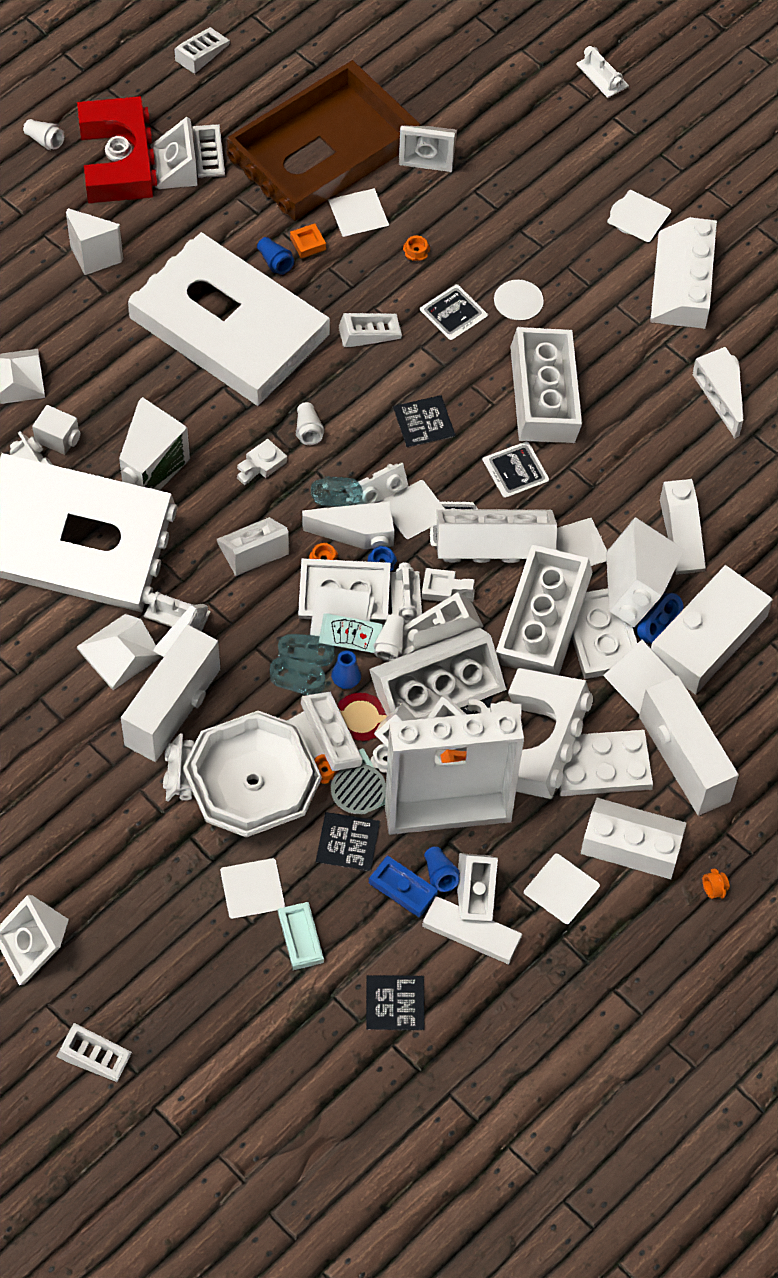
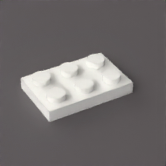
(349, 575)
(600, 635)
(607, 764)

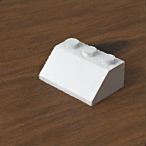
(633, 838)

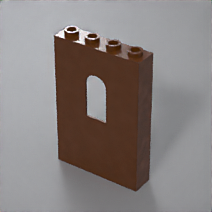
(343, 111)

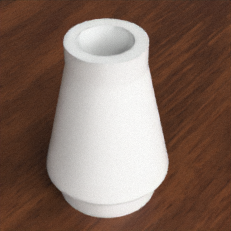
(46, 134)
(309, 427)
(390, 640)

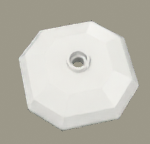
(249, 749)

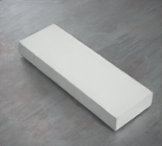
(331, 731)
(479, 935)

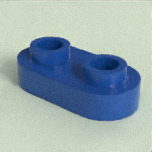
(658, 619)

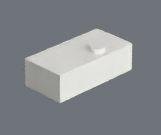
(545, 385)
(544, 610)
(711, 628)
(171, 693)
(688, 745)

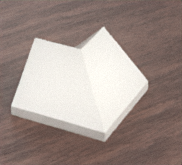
(427, 147)
(20, 376)
(120, 650)
(31, 937)

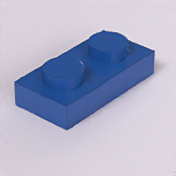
(403, 886)

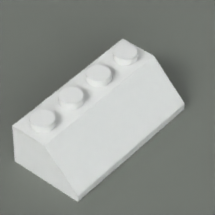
(684, 273)
(493, 533)
(458, 667)

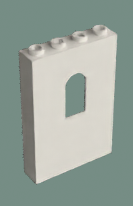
(250, 348)
(33, 517)
(452, 793)

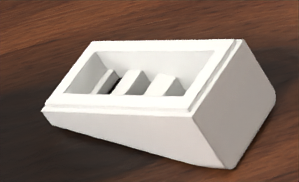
(195, 62)
(208, 132)
(353, 335)
(192, 617)
(78, 1059)

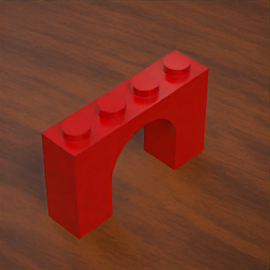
(127, 177)

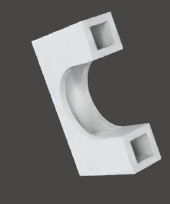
(565, 702)

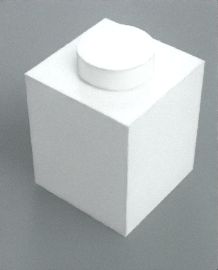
(56, 430)

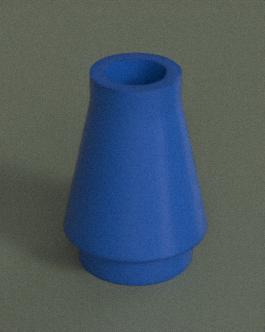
(276, 256)
(346, 671)
(441, 870)

